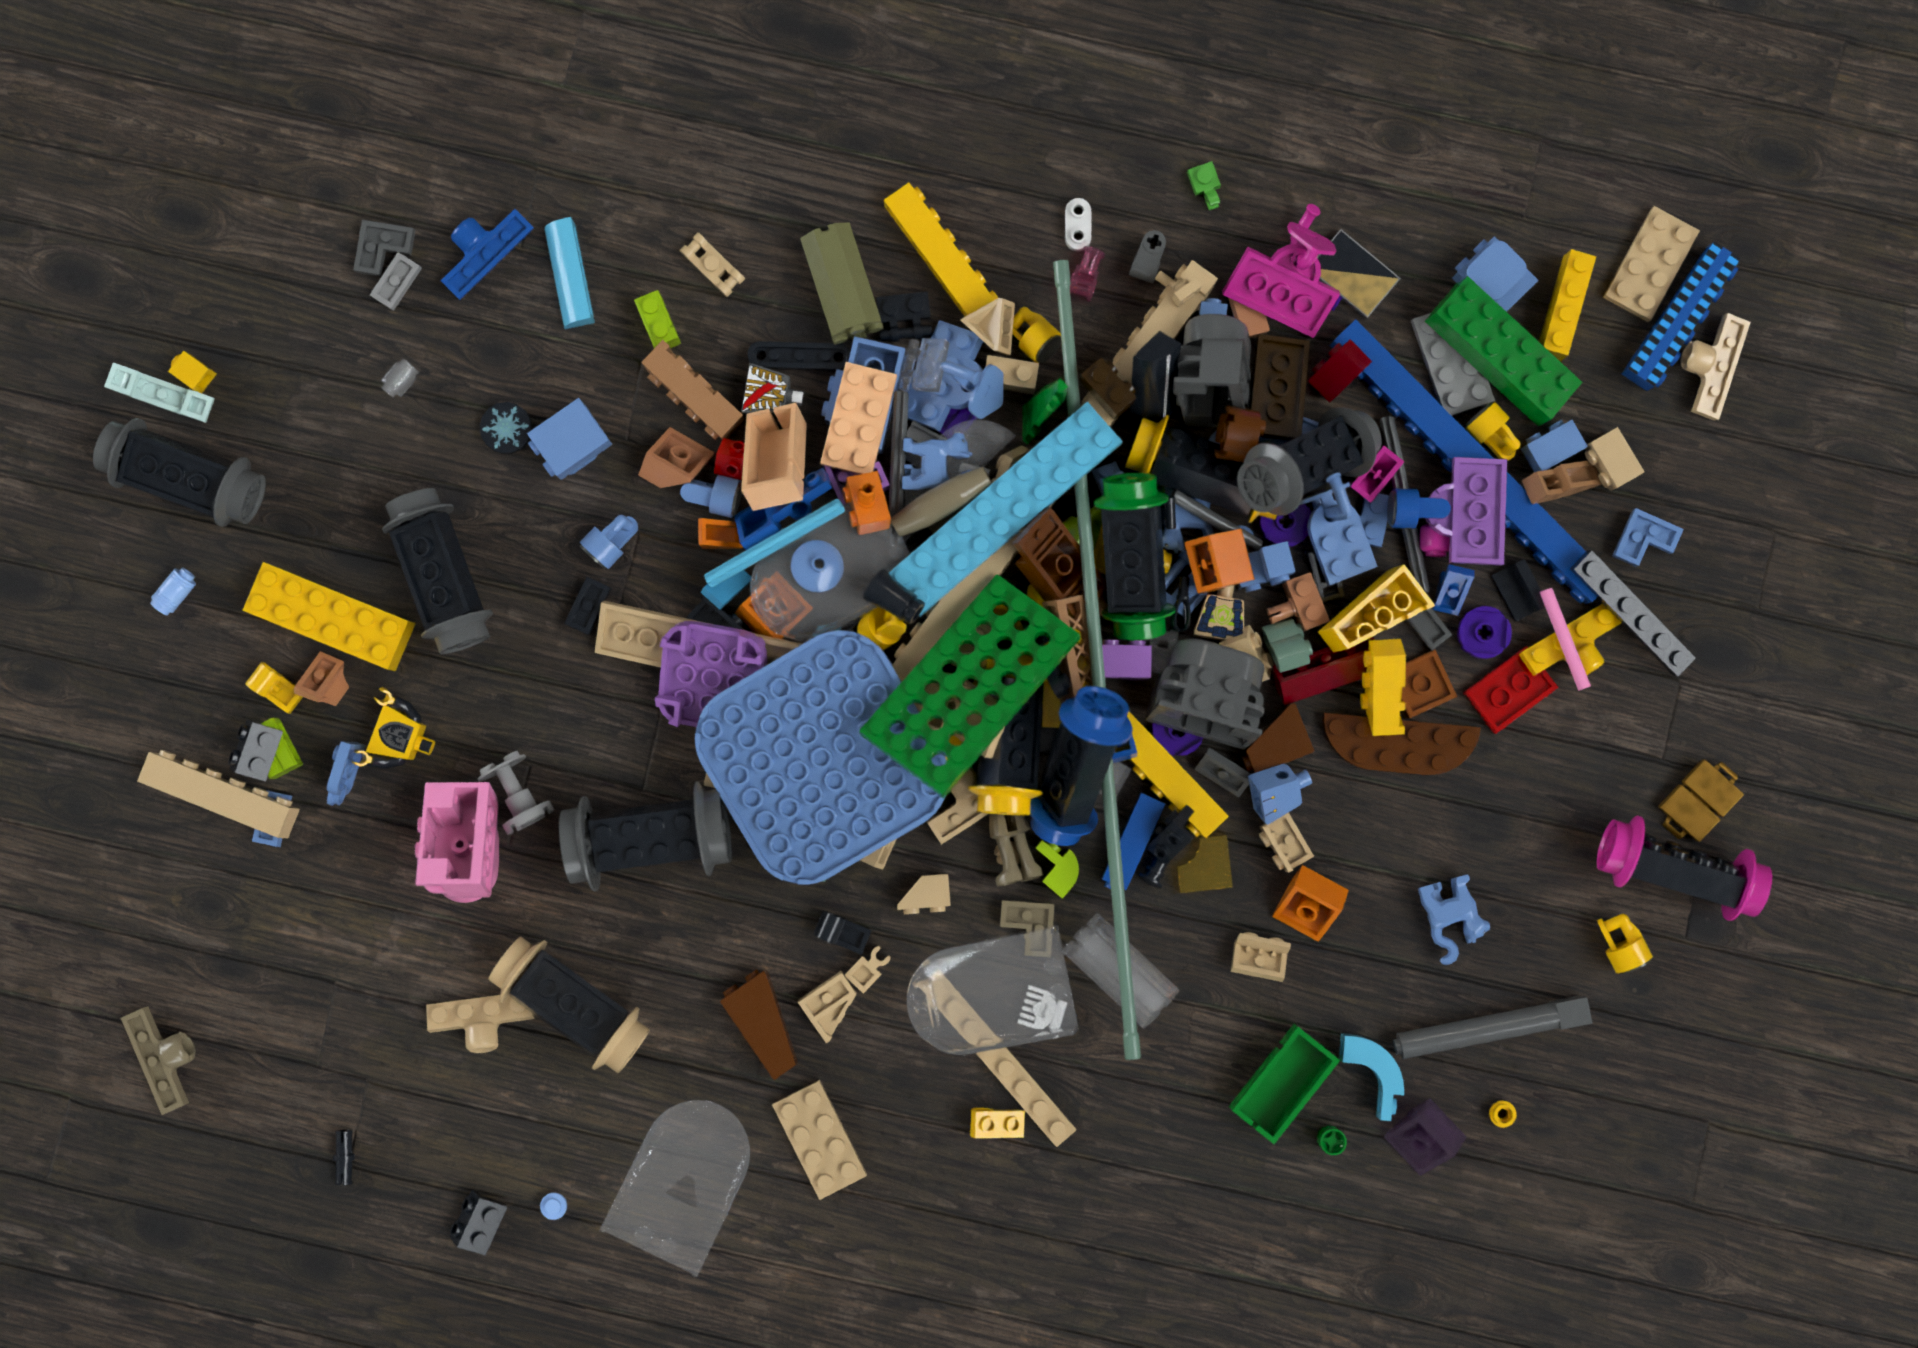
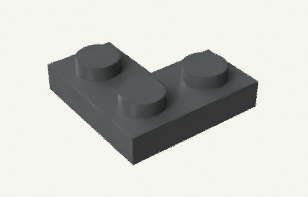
(376, 240)

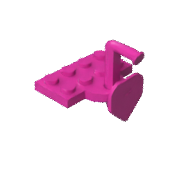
(1285, 288)

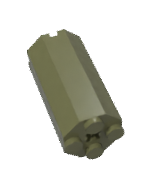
(841, 282)

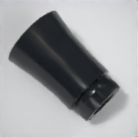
(893, 597)

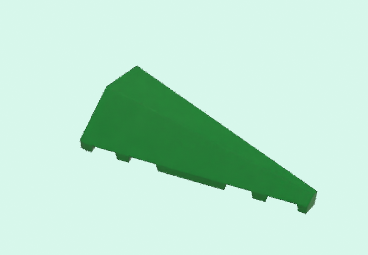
(1040, 407)

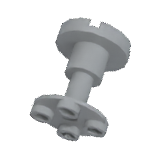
(519, 801)

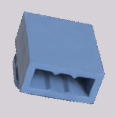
(1498, 272)
(568, 440)

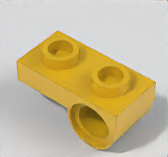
(274, 687)
(997, 1123)

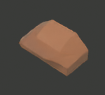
(323, 680)

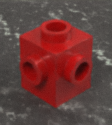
(730, 459)

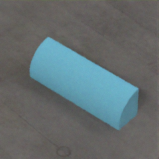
(569, 273)

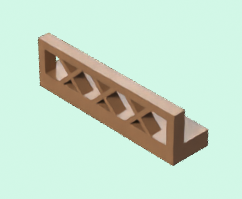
(1069, 662)

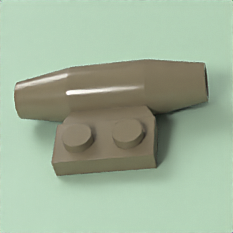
(941, 503)

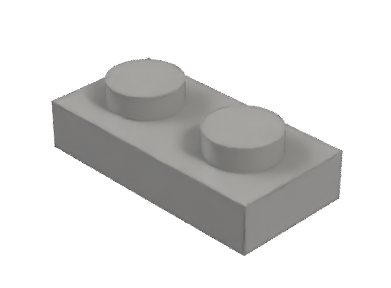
(395, 281)

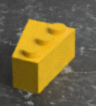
(1383, 686)

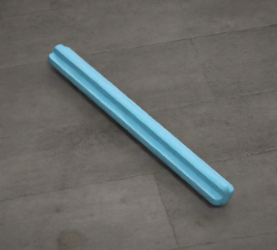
(774, 543)

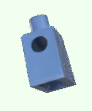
(1277, 791)

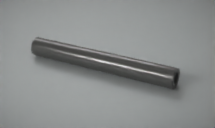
(1213, 518)

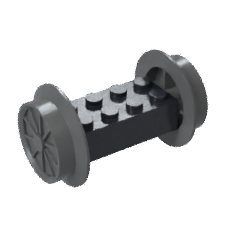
(644, 836)

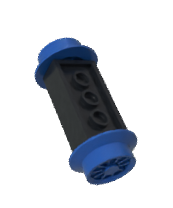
(1078, 764)

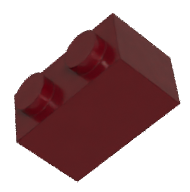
(1339, 370)

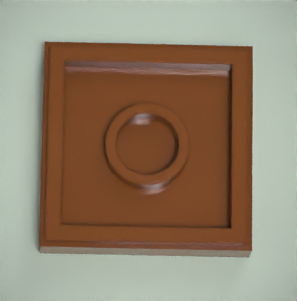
(1425, 684)

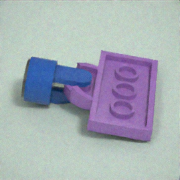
(1466, 510)

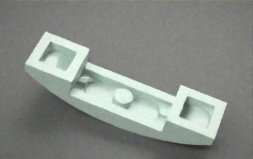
(159, 393)

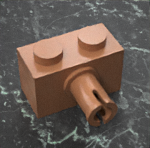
(1302, 603)

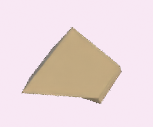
(993, 324)

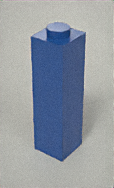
(1136, 836)

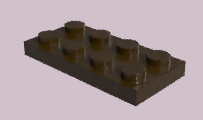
(1280, 384)

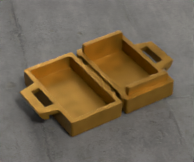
(1692, 808)

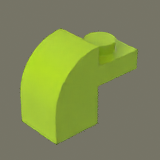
(1064, 872)

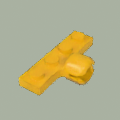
(1583, 632)

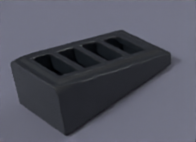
(1313, 568)

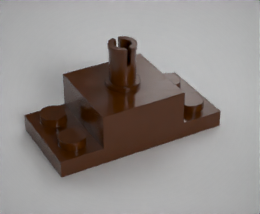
(1053, 560)

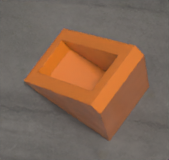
(718, 534)

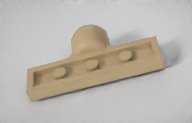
(1715, 364)
(961, 813)
(477, 1017)

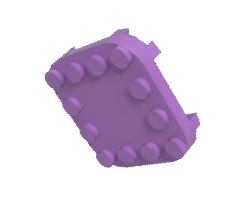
(701, 663)

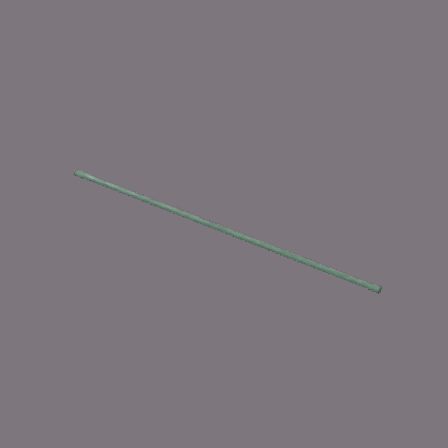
(1130, 1036)

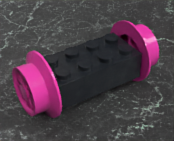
(1737, 886)

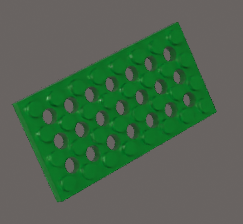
(994, 717)

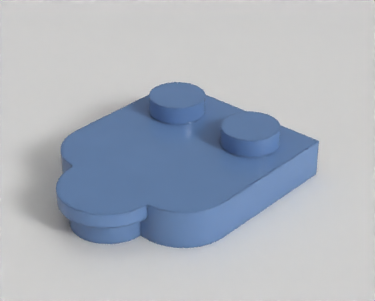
(343, 771)

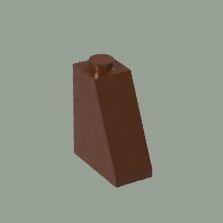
(1279, 743)

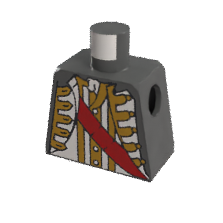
(768, 390)

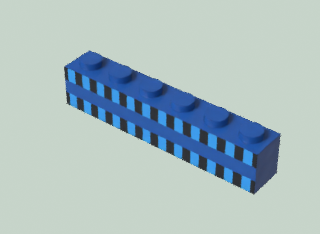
(1681, 316)

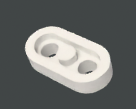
(1077, 224)

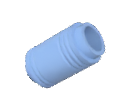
(173, 591)

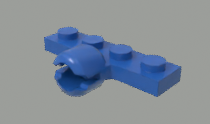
(483, 250)

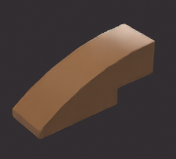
(1561, 481)

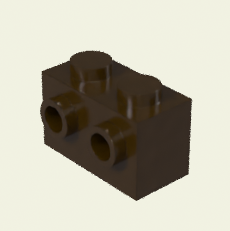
(1108, 388)

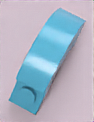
(1390, 1081)

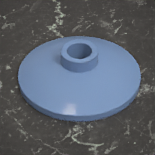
(807, 574)

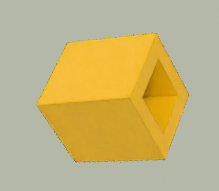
(191, 372)

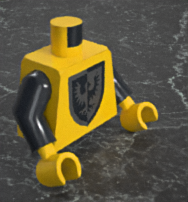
(396, 735)

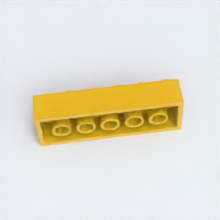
(329, 616)

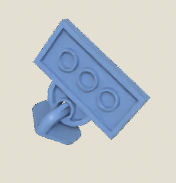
(959, 375)

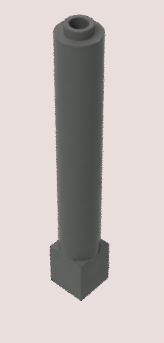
(1557, 1014)

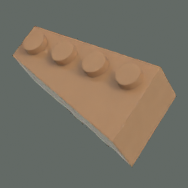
(692, 392)

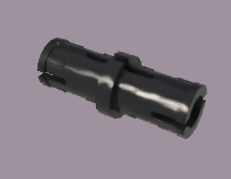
(343, 1157)

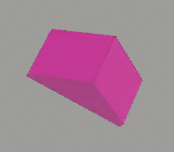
(1378, 476)

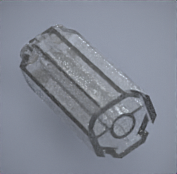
(1097, 957)

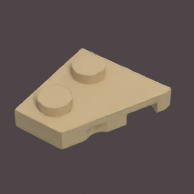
(828, 1003)

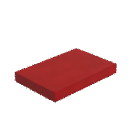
(1508, 692)

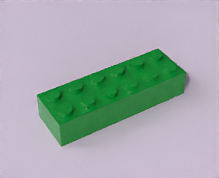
(1503, 351)

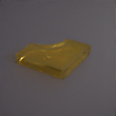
(1208, 868)

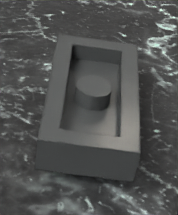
(1223, 772)

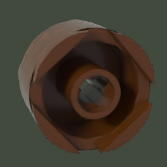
(1238, 433)

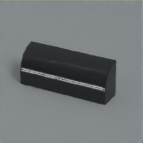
(1153, 379)

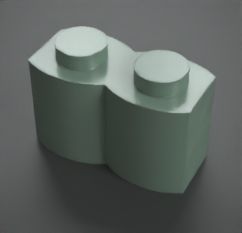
(1287, 644)

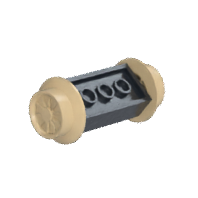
(569, 1004)

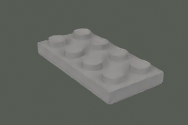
(1454, 379)

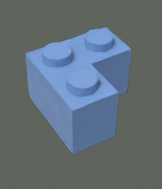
(1270, 565)

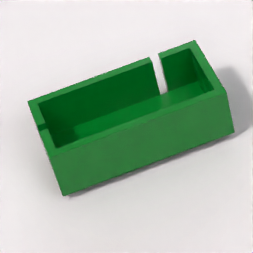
(1284, 1084)

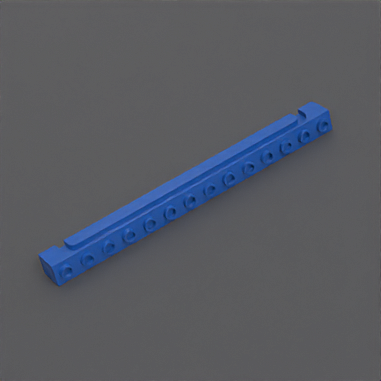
(1448, 439)

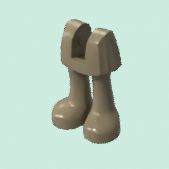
(1017, 827)

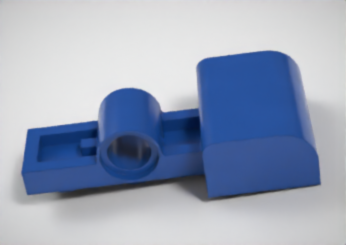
(762, 523)

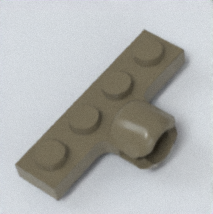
(160, 1058)

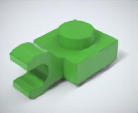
(1205, 182)

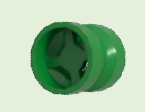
(1336, 1142)

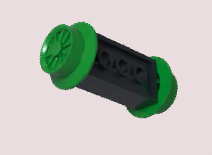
(1134, 556)

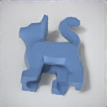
(934, 460)
(1173, 538)
(1448, 911)

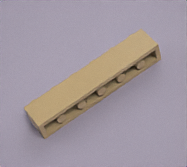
(218, 794)

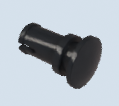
(1154, 873)

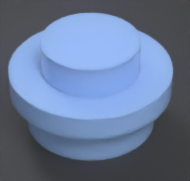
(553, 1206)

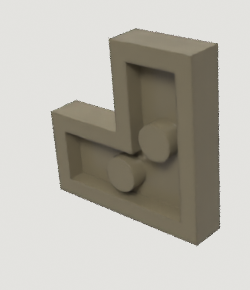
(1026, 914)

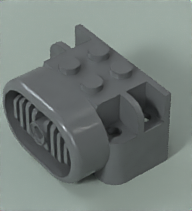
(1213, 369)
(1209, 693)

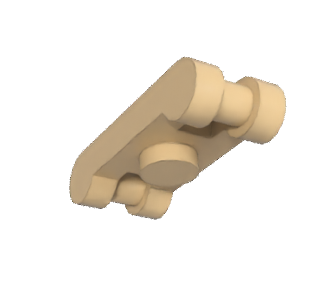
(712, 264)

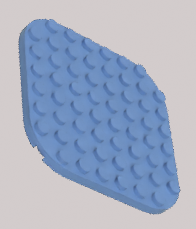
(798, 769)

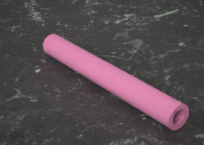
(1565, 639)

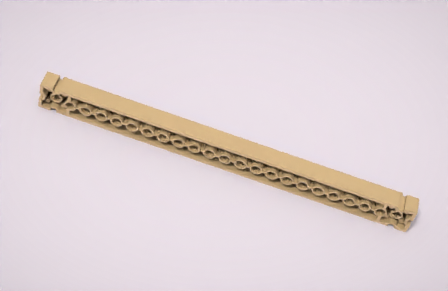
(1166, 318)

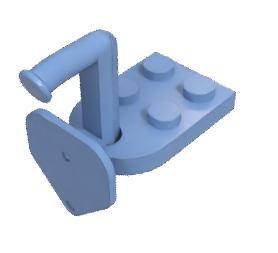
(1338, 533)

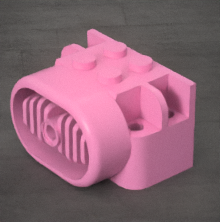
(458, 840)

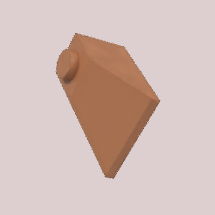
(674, 460)

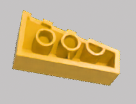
(1378, 608)

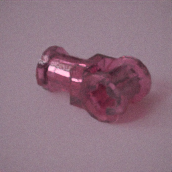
(1085, 278)

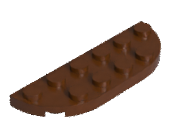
(1420, 751)

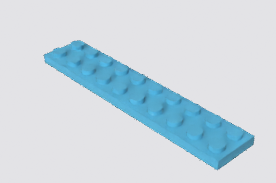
(1007, 506)

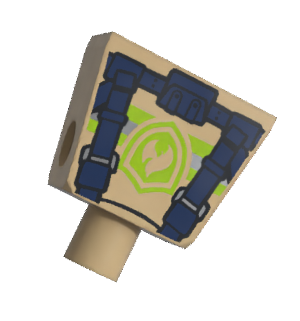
(1220, 616)

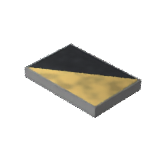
(1356, 274)

